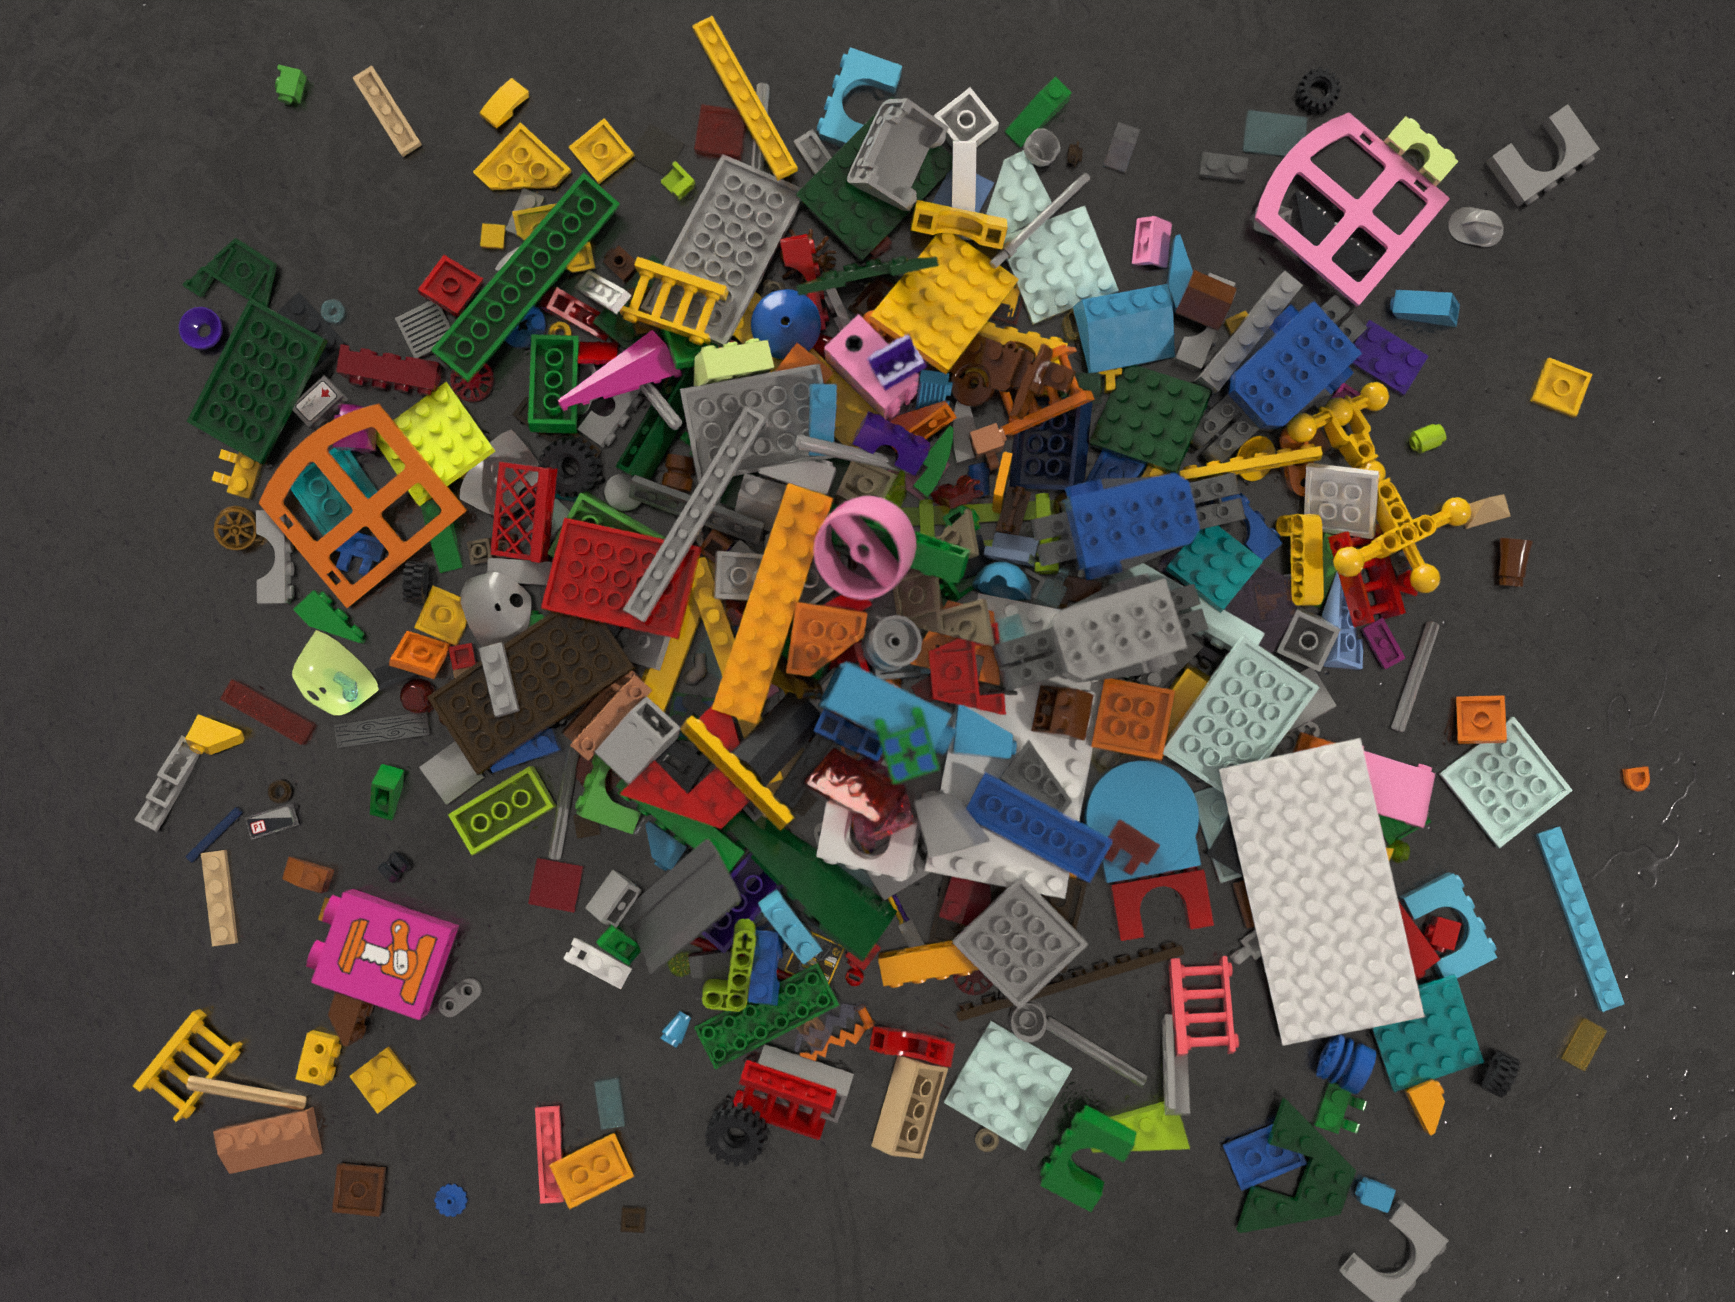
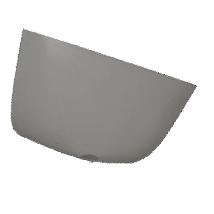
(481, 481)
(479, 602)

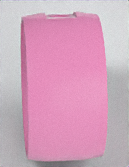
(877, 560)

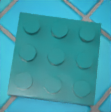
(322, 499)
(1215, 565)

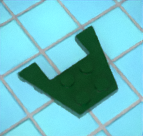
(239, 269)

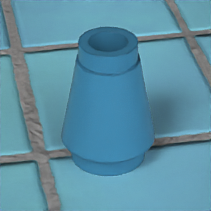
(676, 1029)

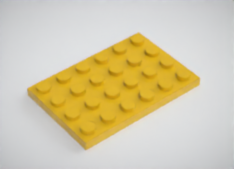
(945, 303)

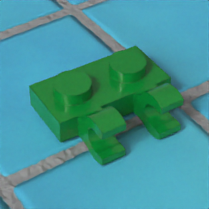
(1334, 1107)

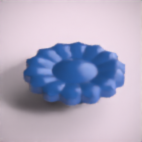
(450, 1200)

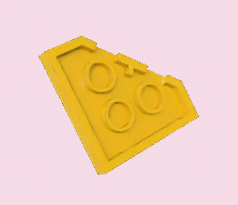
(521, 163)
(528, 219)

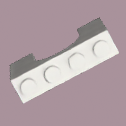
(837, 846)

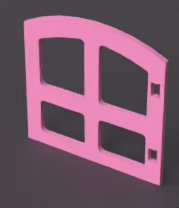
(1356, 211)

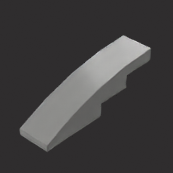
(521, 571)
(167, 786)

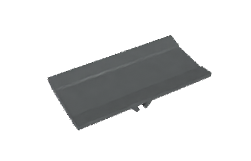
(681, 905)

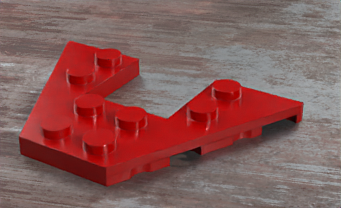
(712, 800)

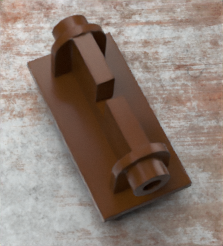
(1013, 510)

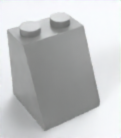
(947, 824)

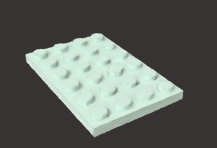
(1239, 713)

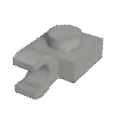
(1250, 948)

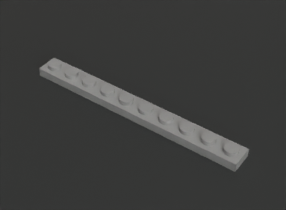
(695, 514)

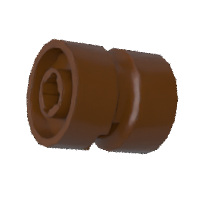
(679, 472)

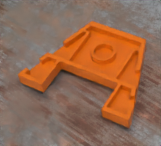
(989, 669)

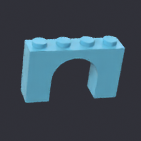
(857, 70)
(1474, 945)

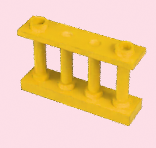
(691, 285)
(179, 1042)

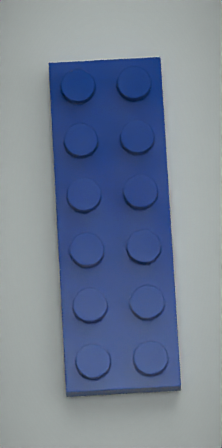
(1038, 827)

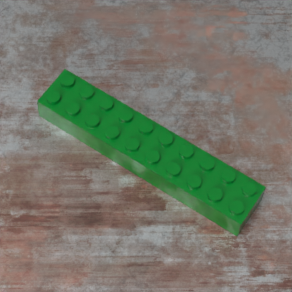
(525, 277)

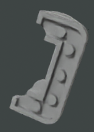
(896, 151)

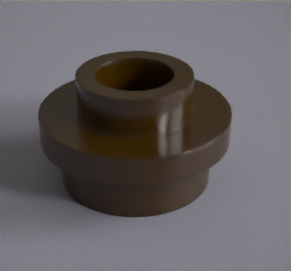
(272, 791)

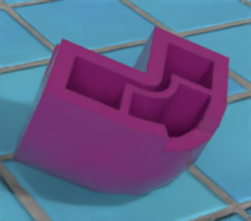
(361, 441)

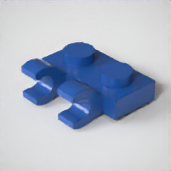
(363, 547)

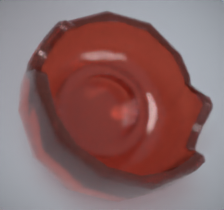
(415, 694)

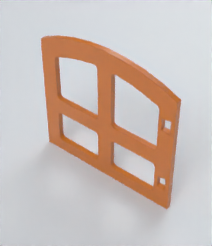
(365, 510)

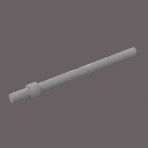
(1009, 248)

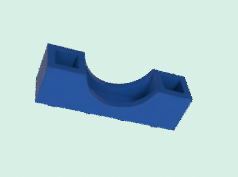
(1259, 537)

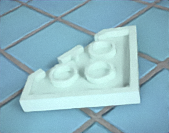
(1018, 193)

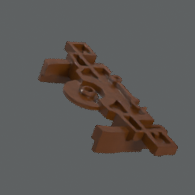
(1005, 371)

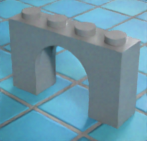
(1574, 149)
(1424, 1245)

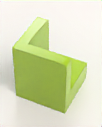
(678, 182)

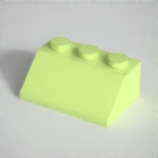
(732, 362)

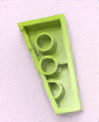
(1154, 1129)

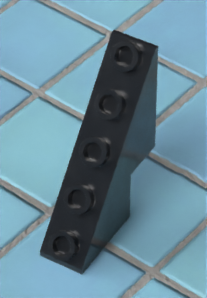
(1315, 226)

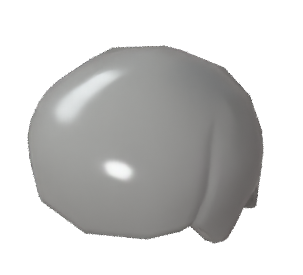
(1041, 147)

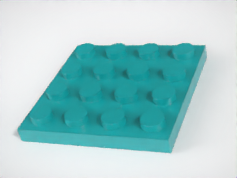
(1431, 1044)

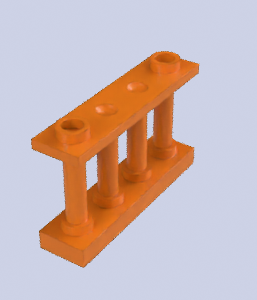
(1056, 404)

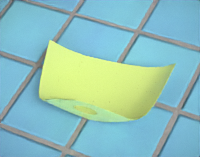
(317, 667)

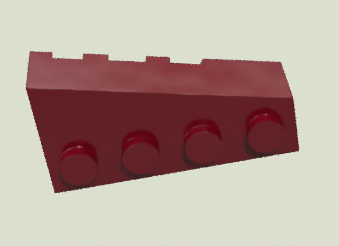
(389, 371)

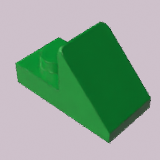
(619, 944)

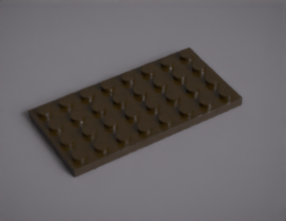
(553, 673)

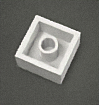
(967, 119)

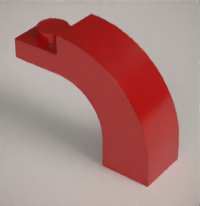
(912, 1044)

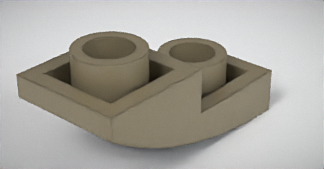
(480, 549)

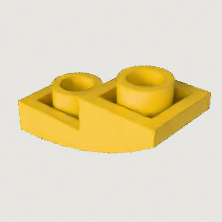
(502, 103)

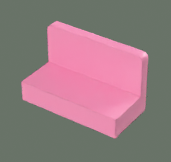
(1151, 242)

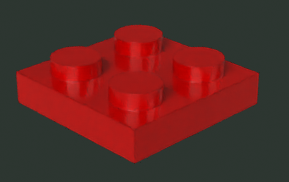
(450, 285)

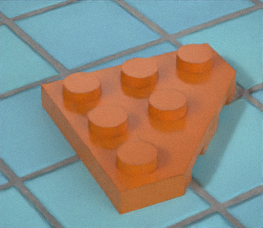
(822, 635)

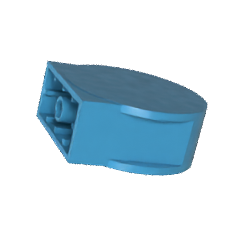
(1155, 804)

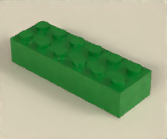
(691, 831)

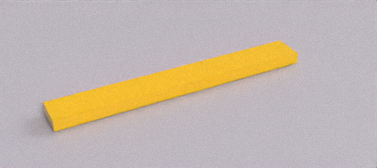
(745, 98)

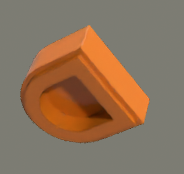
(1636, 778)

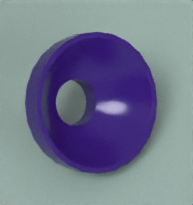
(191, 323)

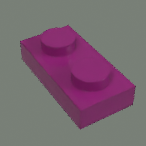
(1383, 643)

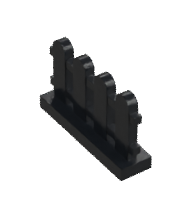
(687, 756)

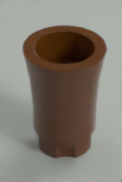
(1513, 561)

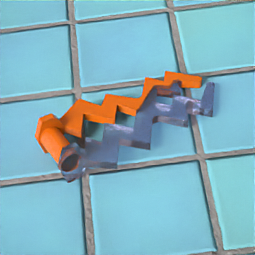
(825, 1035)

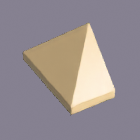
(1487, 511)

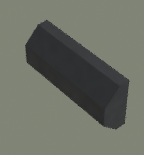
(777, 738)

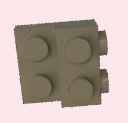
(864, 481)

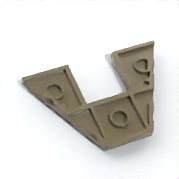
(921, 601)

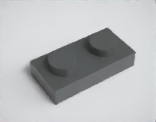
(1223, 167)

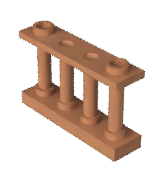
(604, 713)

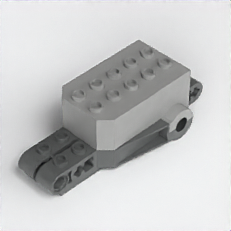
(1107, 635)

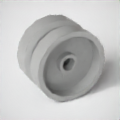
(891, 643)

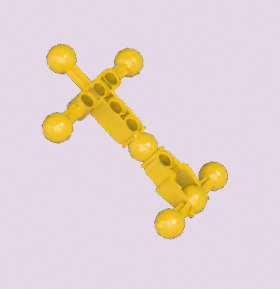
(1360, 454)

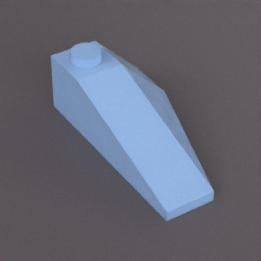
(1347, 649)

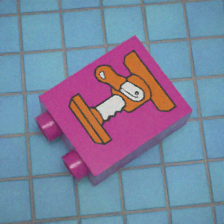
(382, 953)

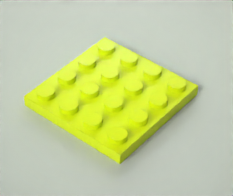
(442, 435)

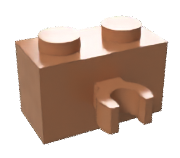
(988, 442)

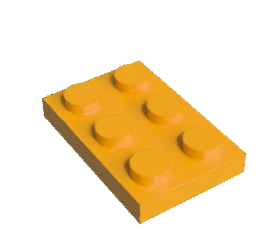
(591, 1170)

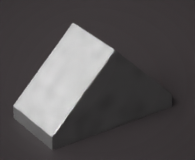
(1121, 147)

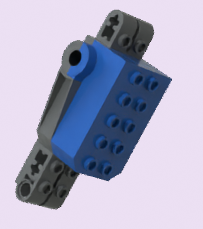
(1284, 374)
(1132, 520)

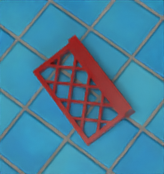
(542, 512)

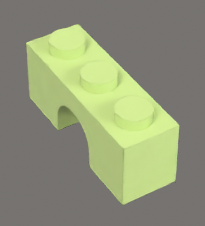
(1436, 159)

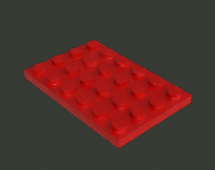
(599, 571)

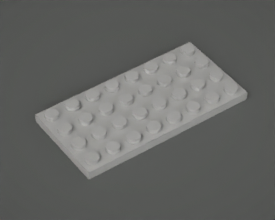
(729, 243)

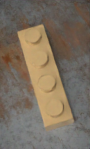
(387, 111)
(219, 898)

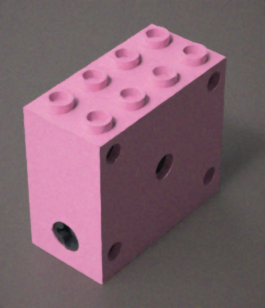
(849, 356)

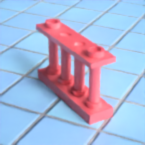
(1182, 1019)

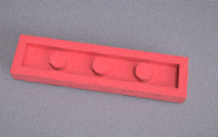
(548, 1151)

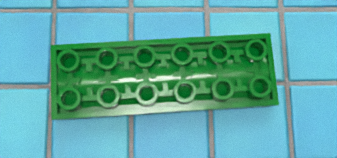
(739, 1032)

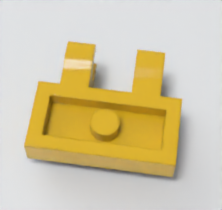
(243, 477)

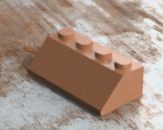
(268, 1140)

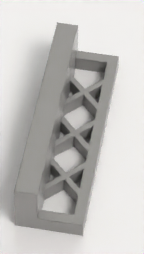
(1174, 1073)

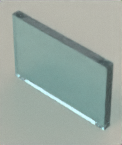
(1273, 132)

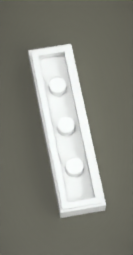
(602, 291)

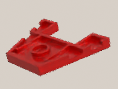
(956, 677)

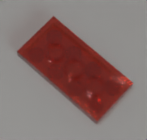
(855, 787)

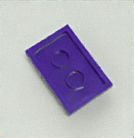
(1388, 358)

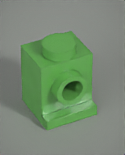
(290, 84)

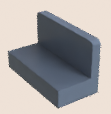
(1012, 549)

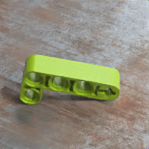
(738, 965)

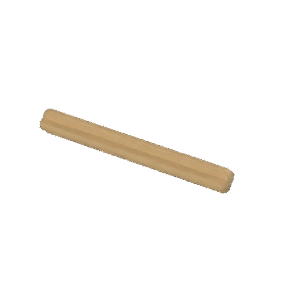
(246, 1092)

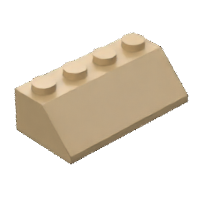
(909, 1107)

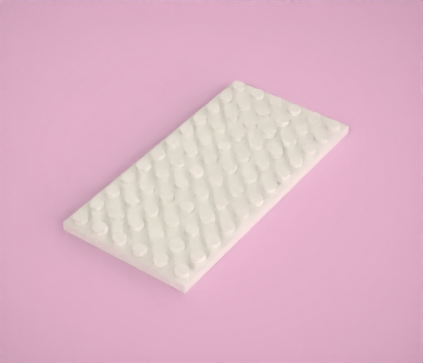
(1321, 892)

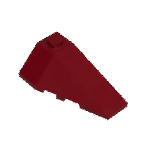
(965, 900)

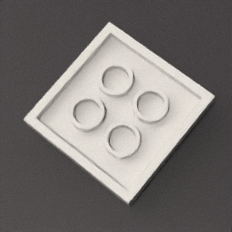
(1342, 498)

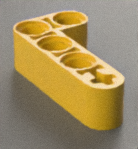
(1306, 556)

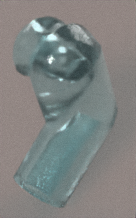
(349, 686)

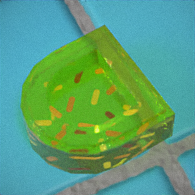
(679, 964)

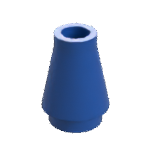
(981, 472)

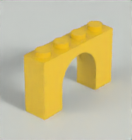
(1029, 341)

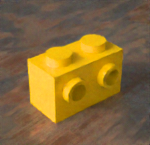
(318, 1058)

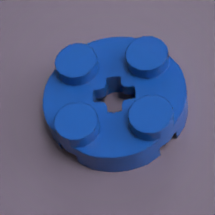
(536, 325)

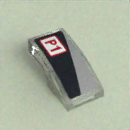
(271, 821)

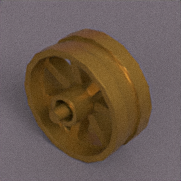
(235, 528)

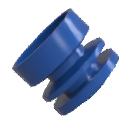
(1346, 1063)

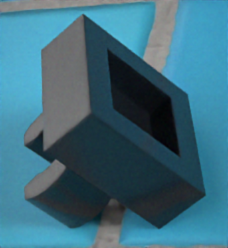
(1210, 653)

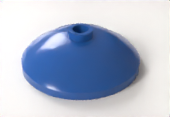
(803, 325)

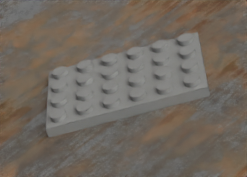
(776, 395)

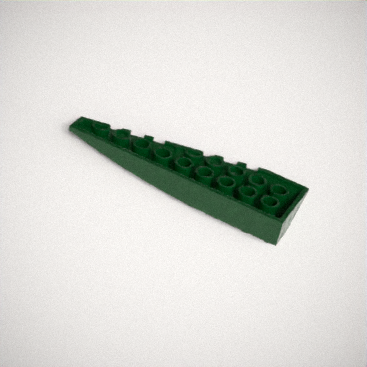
(840, 902)

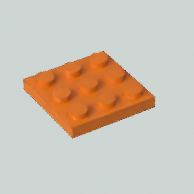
(1133, 719)

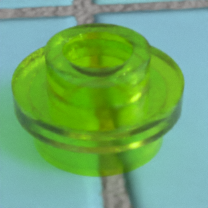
(1401, 851)

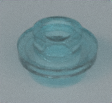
(327, 306)

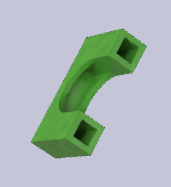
(599, 807)

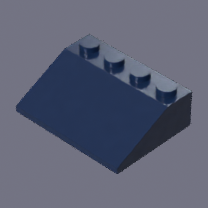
(1052, 452)

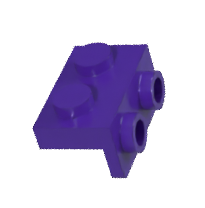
(896, 362)

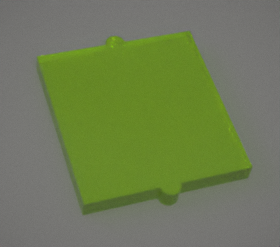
(898, 490)

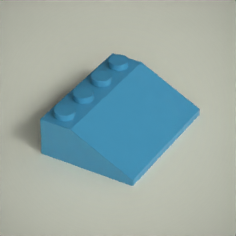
(1126, 328)

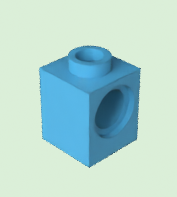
(1375, 1194)

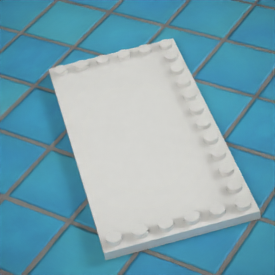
(1069, 760)

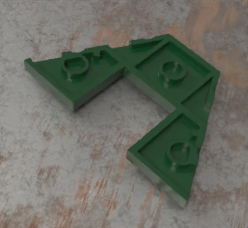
(873, 267)
(1322, 1184)

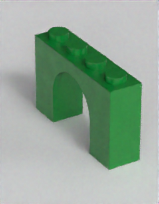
(1093, 1131)

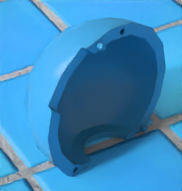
(1003, 581)

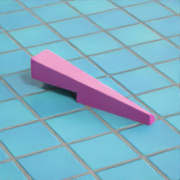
(639, 364)

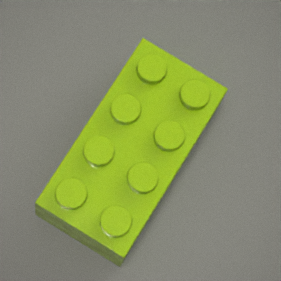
(502, 810)

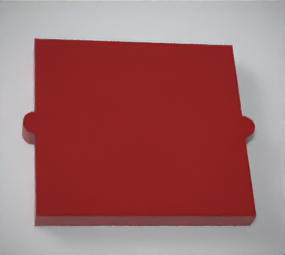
(597, 352)

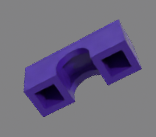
(877, 431)

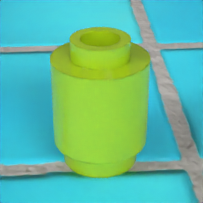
(1427, 438)

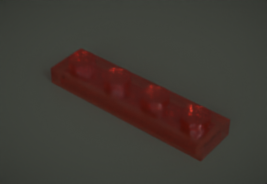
(267, 712)

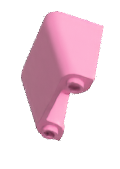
(1400, 789)

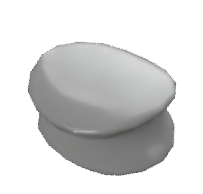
(617, 493)
(1028, 1022)

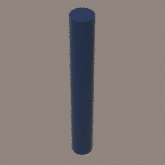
(213, 834)

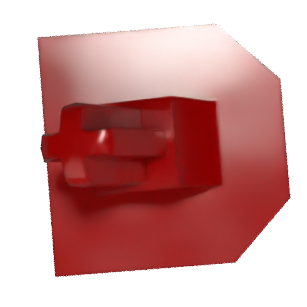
(851, 655)

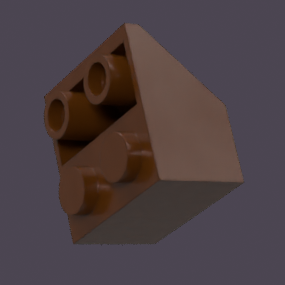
(1062, 712)
(348, 1017)

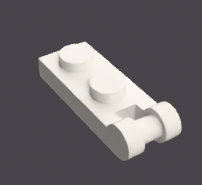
(598, 963)

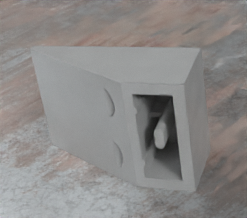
(638, 740)
(889, 887)

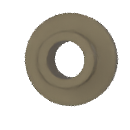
(986, 1147)

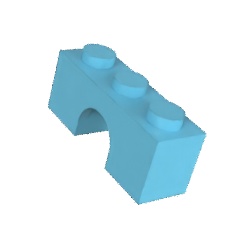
(789, 926)

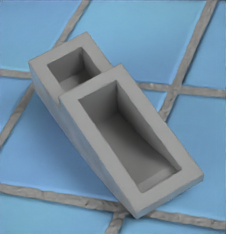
(962, 427)

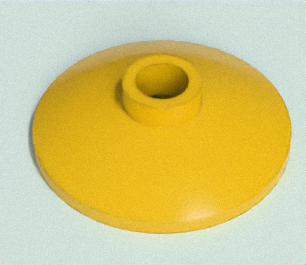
(1253, 446)

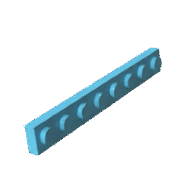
(1580, 919)

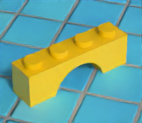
(980, 227)

